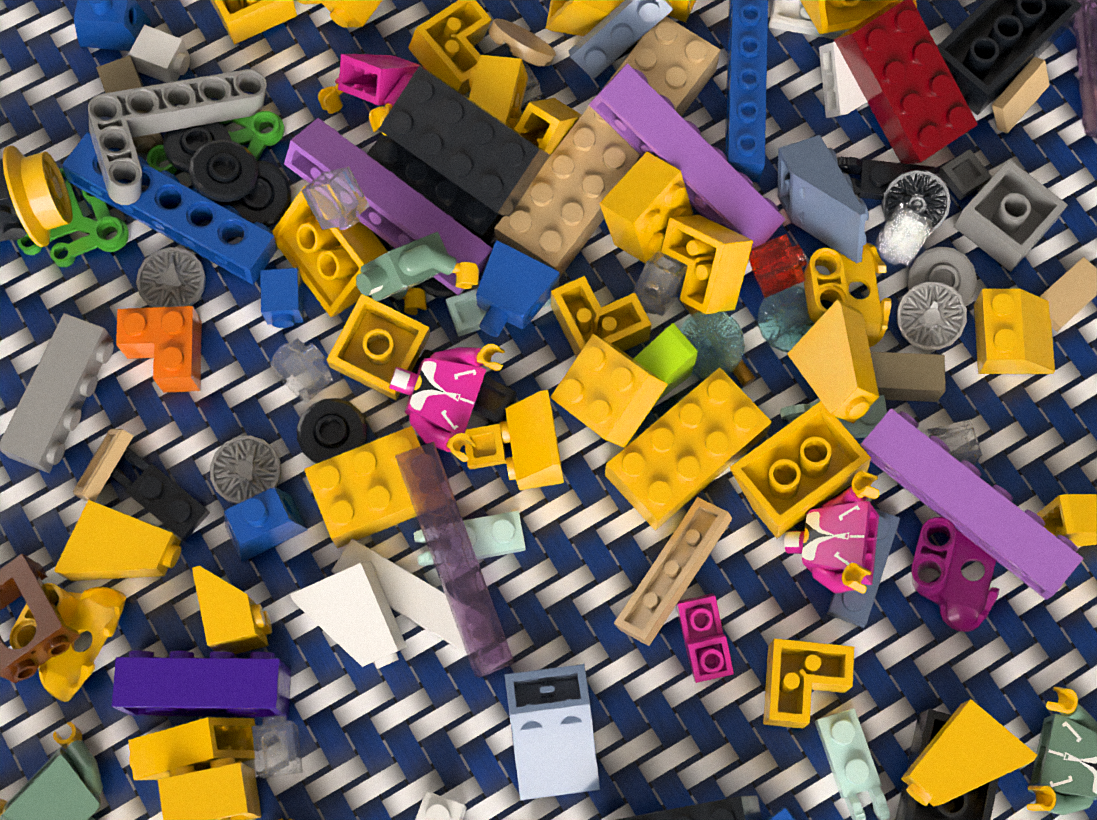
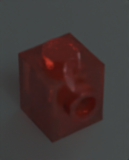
(777, 265)

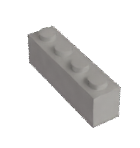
(57, 393)

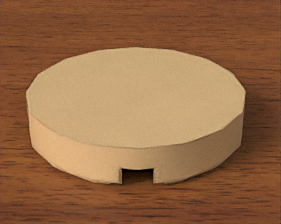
(522, 43)

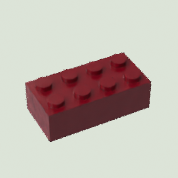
(906, 81)

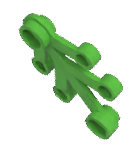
(249, 134)
(96, 229)

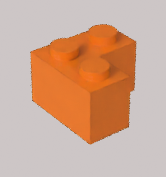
(170, 338)

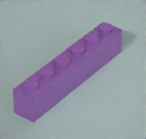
(712, 184)
(395, 208)
(971, 504)

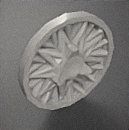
(947, 267)
(171, 278)
(931, 315)
(244, 468)

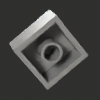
(1010, 215)

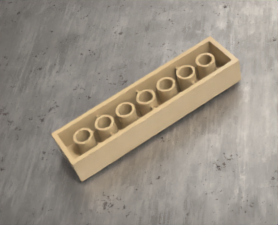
(564, 198)

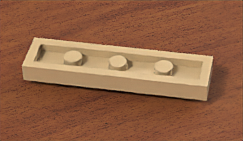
(673, 571)

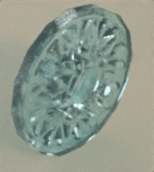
(784, 318)
(717, 341)

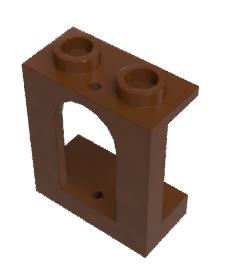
(52, 635)

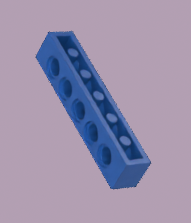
(746, 86)
(209, 241)

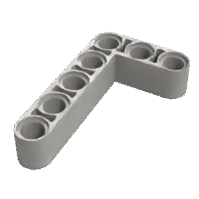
(164, 117)

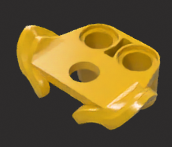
(836, 287)
(91, 611)

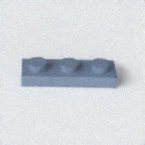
(617, 33)
(856, 606)

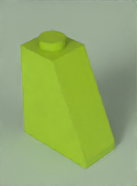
(669, 358)

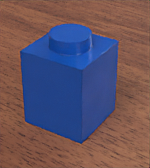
(282, 297)

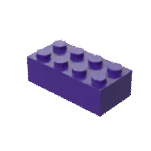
(201, 685)

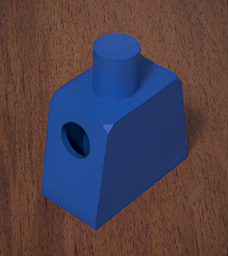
(109, 23)
(513, 289)
(263, 522)

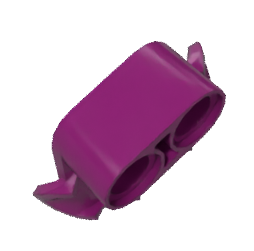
(961, 601)

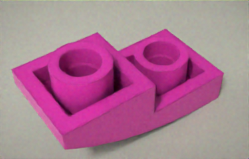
(704, 638)

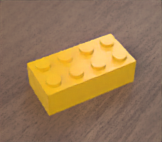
(687, 448)

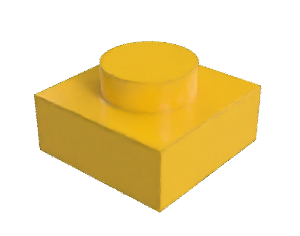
(488, 449)

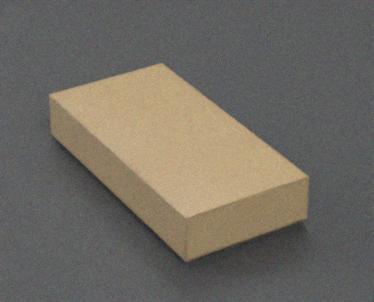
(1020, 94)
(1071, 293)
(102, 464)

